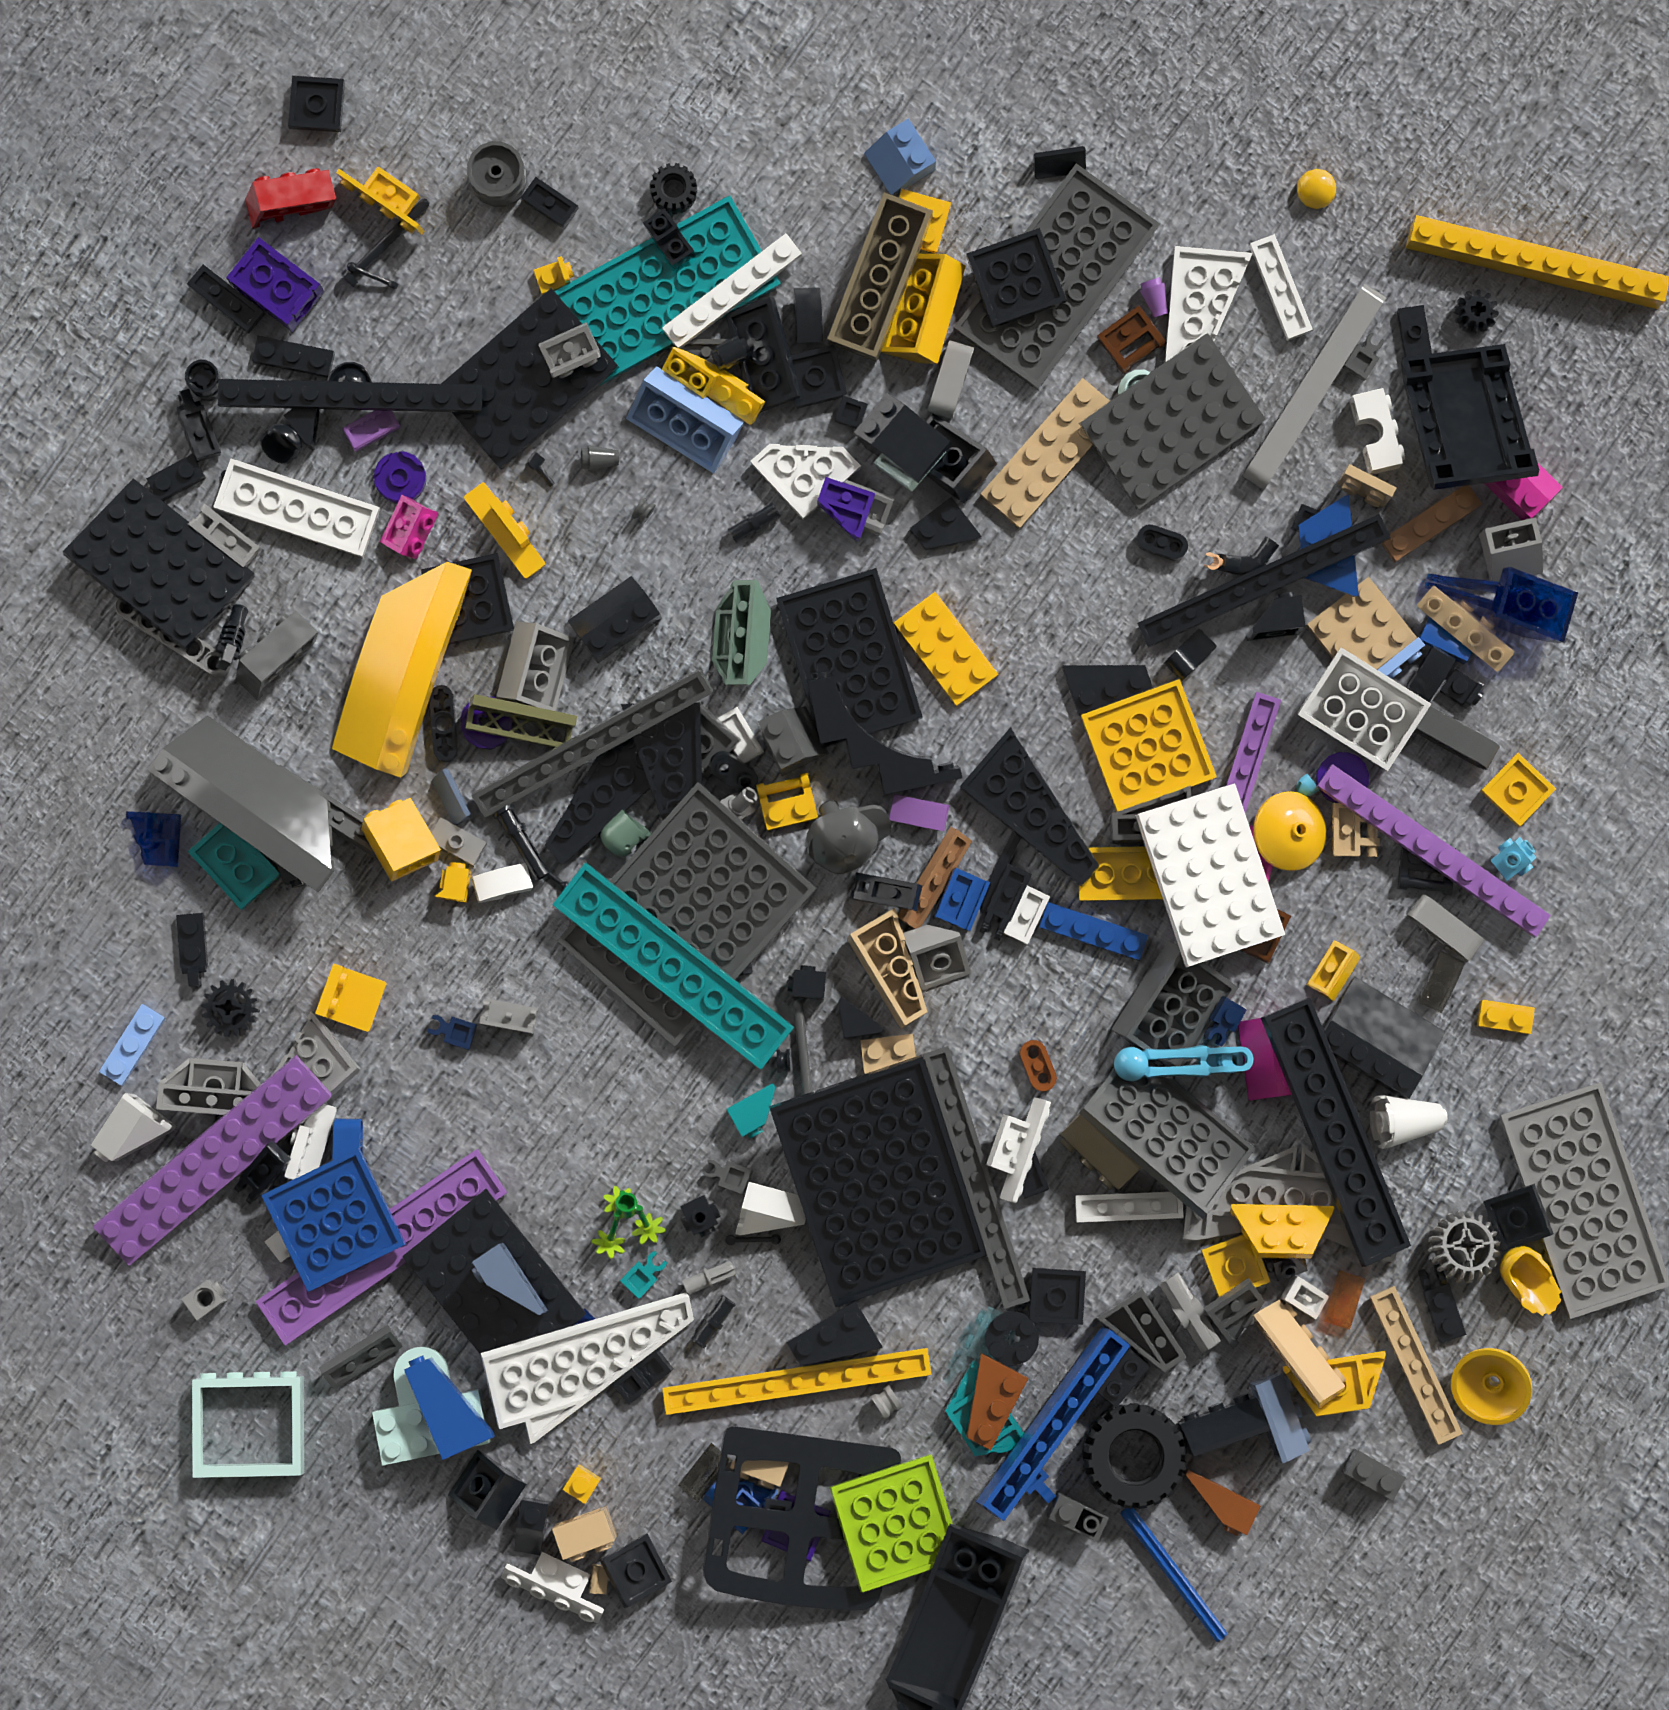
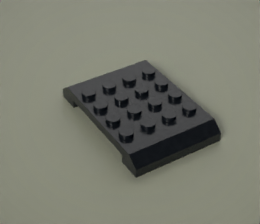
(1467, 417)

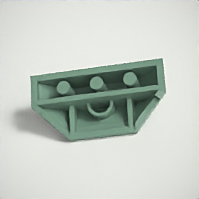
(741, 633)

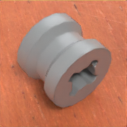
(886, 1402)

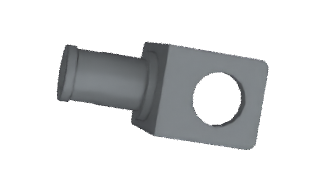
(741, 802)

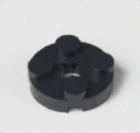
(1023, 1328)

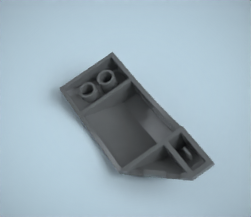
(251, 798)

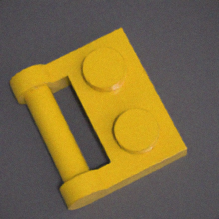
(788, 810)

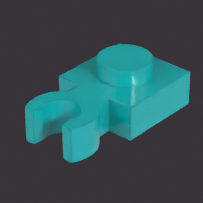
(641, 1277)

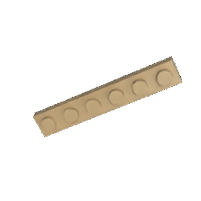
(1415, 1365)

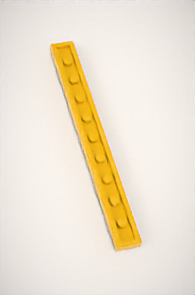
(796, 1381)

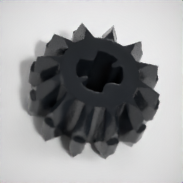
(1469, 319)

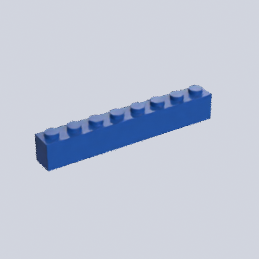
(1052, 1423)

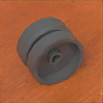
(497, 158)

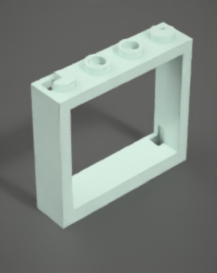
(236, 1379)

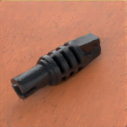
(231, 637)

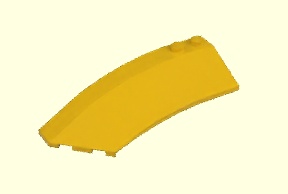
(400, 669)

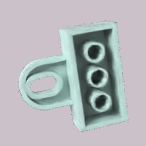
(402, 1428)

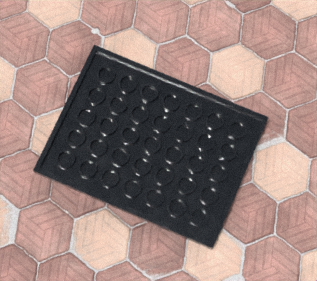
(878, 1180)

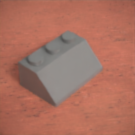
(535, 666)

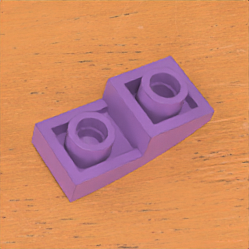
(919, 812)

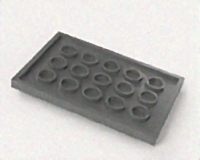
(1172, 421)
(1169, 1136)

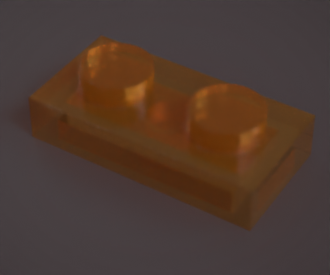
(1344, 1299)

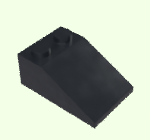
(901, 438)
(963, 464)

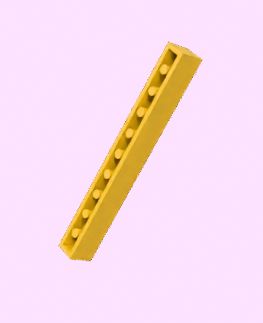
(1537, 262)

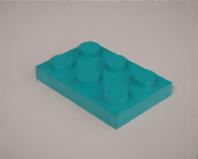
(234, 865)

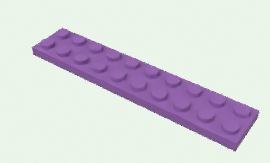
(212, 1160)
(295, 1310)

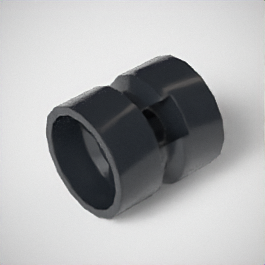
(202, 379)

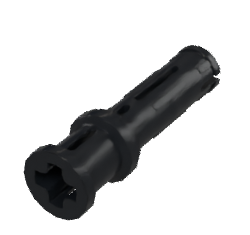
(516, 832)

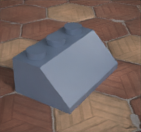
(1285, 1432)

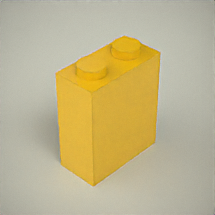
(400, 839)

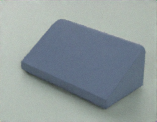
(451, 797)

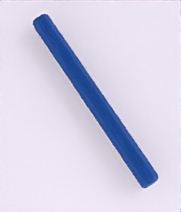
(1174, 1574)

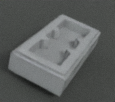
(458, 841)

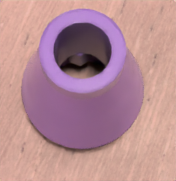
(1155, 297)

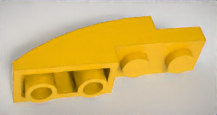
(719, 385)

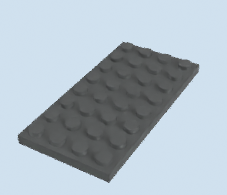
(1092, 243)

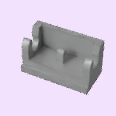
(509, 1016)

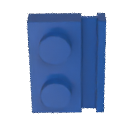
(961, 899)

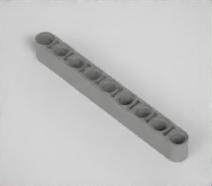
(1314, 386)

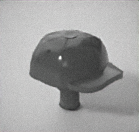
(846, 836)

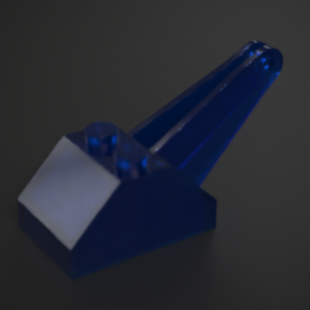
(1521, 603)

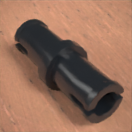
(754, 522)
(713, 1321)

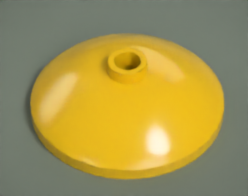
(1277, 831)
(1489, 1400)

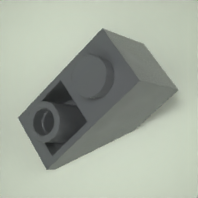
(1077, 1516)

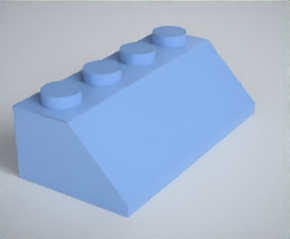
(684, 419)

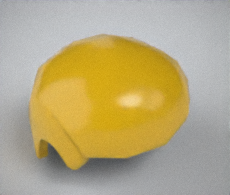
(1316, 188)

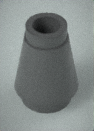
(598, 457)

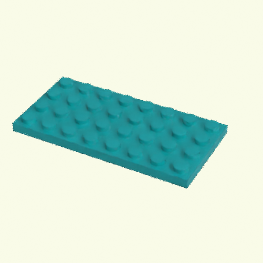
(641, 291)

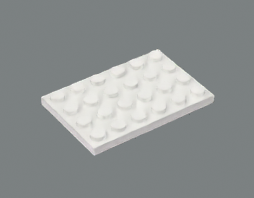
(1210, 875)

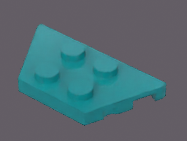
(959, 1412)

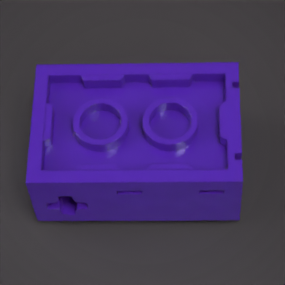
(275, 284)

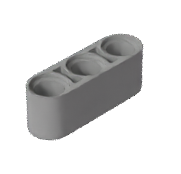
(951, 379)
(1445, 928)

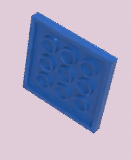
(333, 1219)

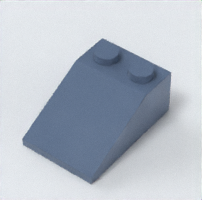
(504, 1275)

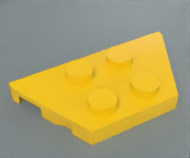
(1282, 1229)
(1360, 1385)

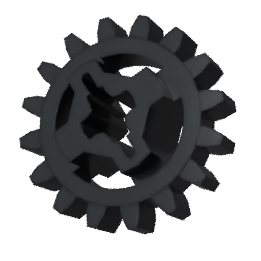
(231, 996)

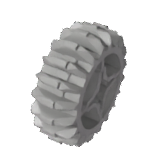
(1463, 1225)

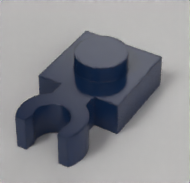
(1226, 1017)
(457, 1032)

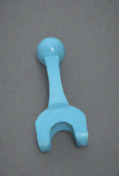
(1132, 1063)

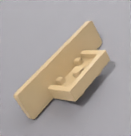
(1467, 627)

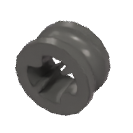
(643, 510)

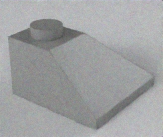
(936, 955)

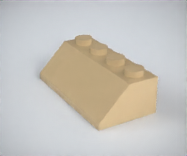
(1299, 1353)

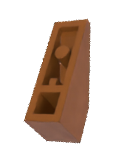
(1229, 1507)

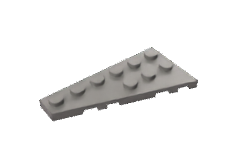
(323, 1056)

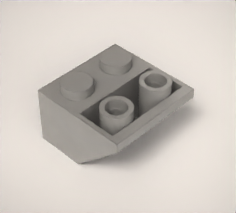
(1513, 546)

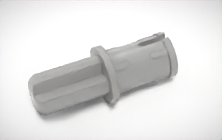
(709, 1277)

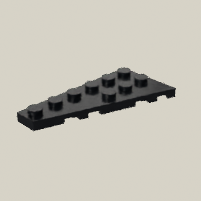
(672, 756)
(609, 786)

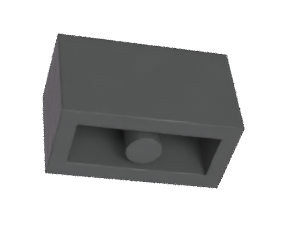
(1373, 1474)

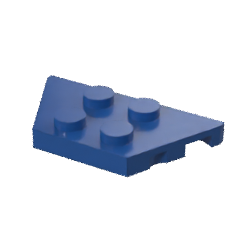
(1325, 523)

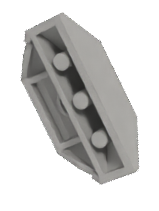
(205, 1086)

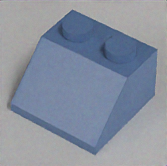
(900, 157)

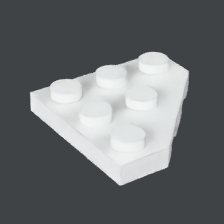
(801, 471)

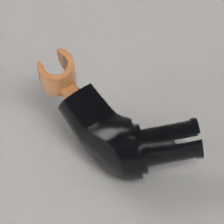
(1244, 564)

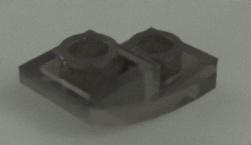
(1441, 981)

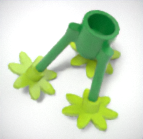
(626, 1207)

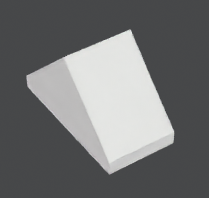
(1304, 1297)

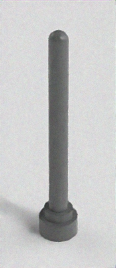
(802, 1049)

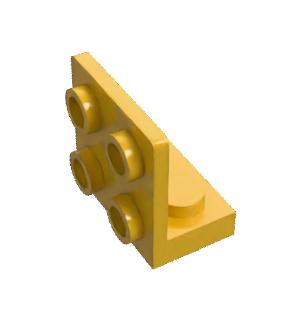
(351, 998)

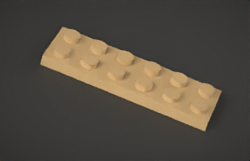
(1045, 457)

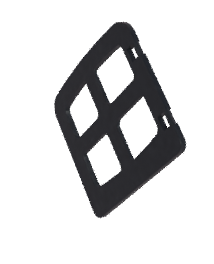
(799, 1523)

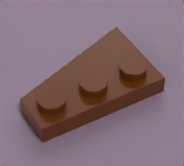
(993, 1400)

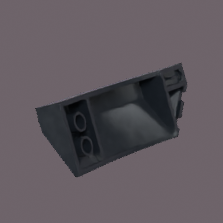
(956, 1620)

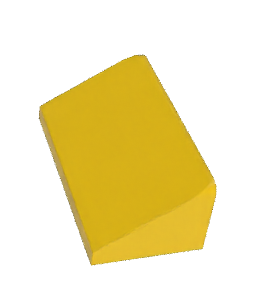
(1333, 970)

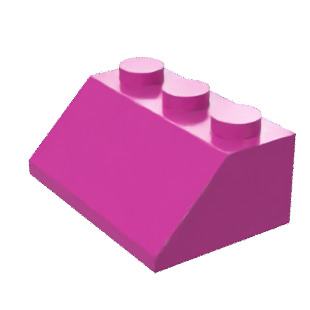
(1526, 495)
(1265, 1075)

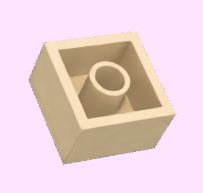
(584, 1534)

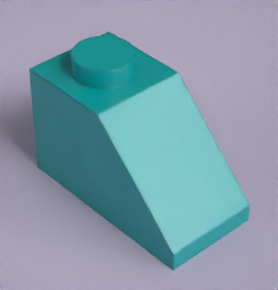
(752, 1111)

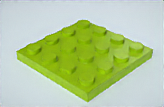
(892, 1521)

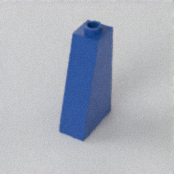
(446, 1411)

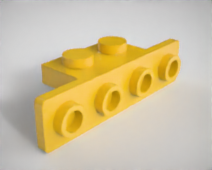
(389, 194)
(505, 530)

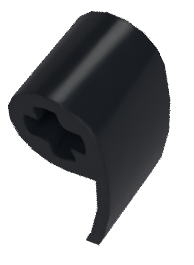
(1190, 654)

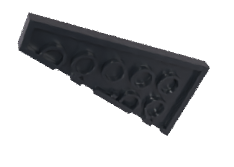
(1021, 799)

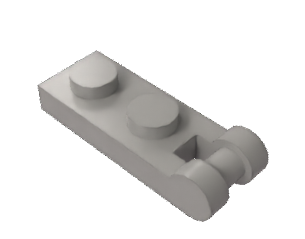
(225, 536)

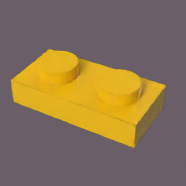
(1505, 1017)

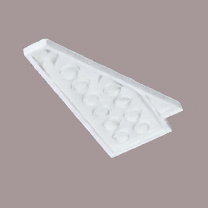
(562, 1370)

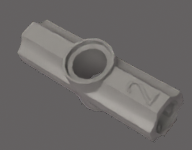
(1189, 1312)

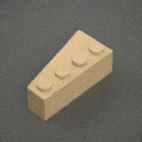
(887, 962)

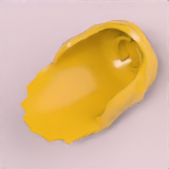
(1530, 1280)

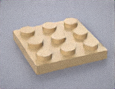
(1362, 626)

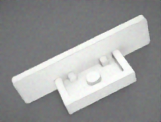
(310, 1142)
(1015, 1147)
(557, 1583)

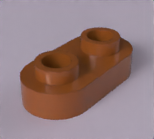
(1039, 1065)

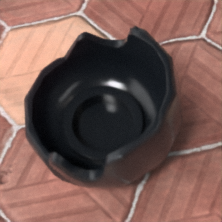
(281, 443)

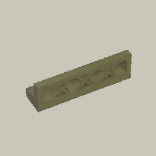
(519, 711)

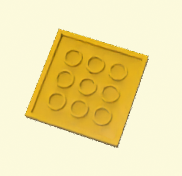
(1148, 745)

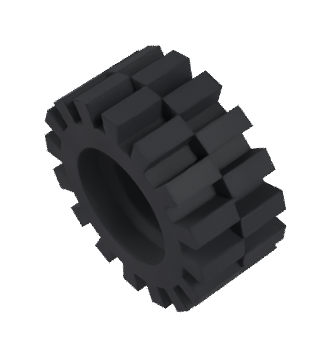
(673, 173)

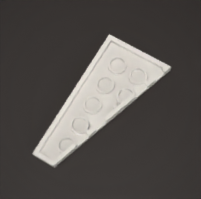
(1201, 293)

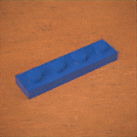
(1093, 931)

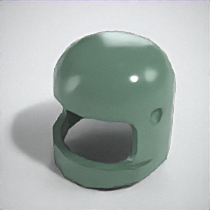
(623, 834)

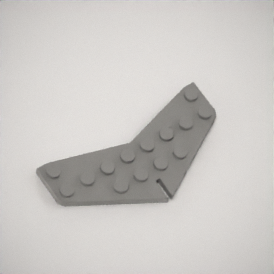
(1272, 1183)

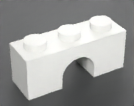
(1373, 409)

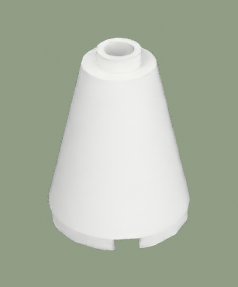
(1404, 1120)

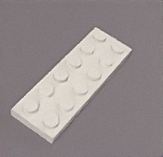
(296, 508)

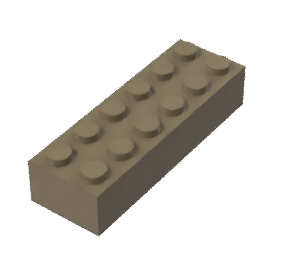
(880, 277)

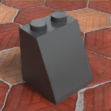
(791, 739)

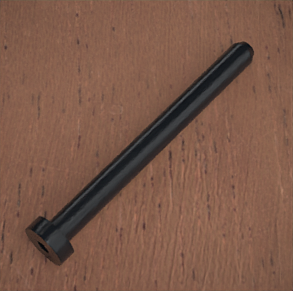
(384, 243)

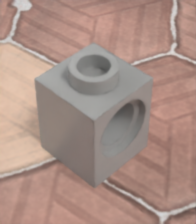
(194, 1303)

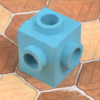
(1508, 864)

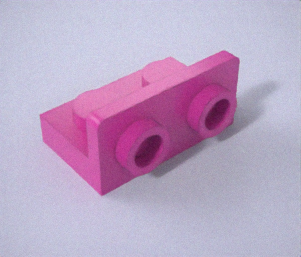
(409, 527)

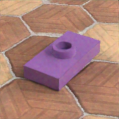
(370, 428)

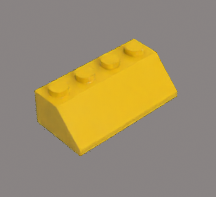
(925, 309)

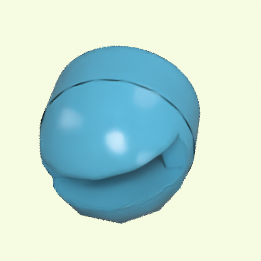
(1306, 786)

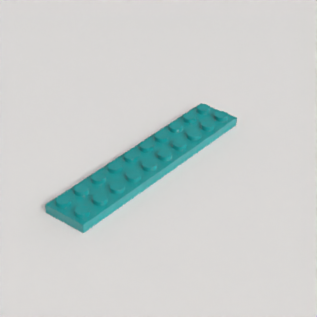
(673, 966)

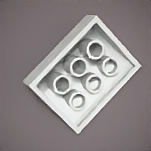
(1364, 709)

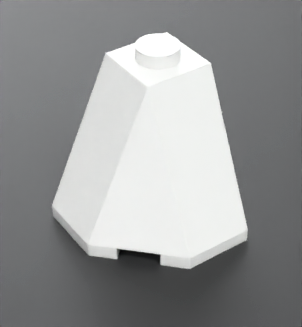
(130, 1128)
(769, 1210)

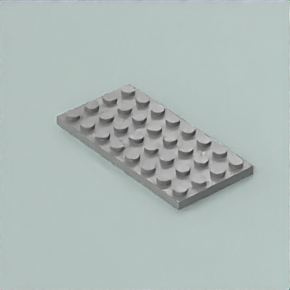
(1600, 1227)

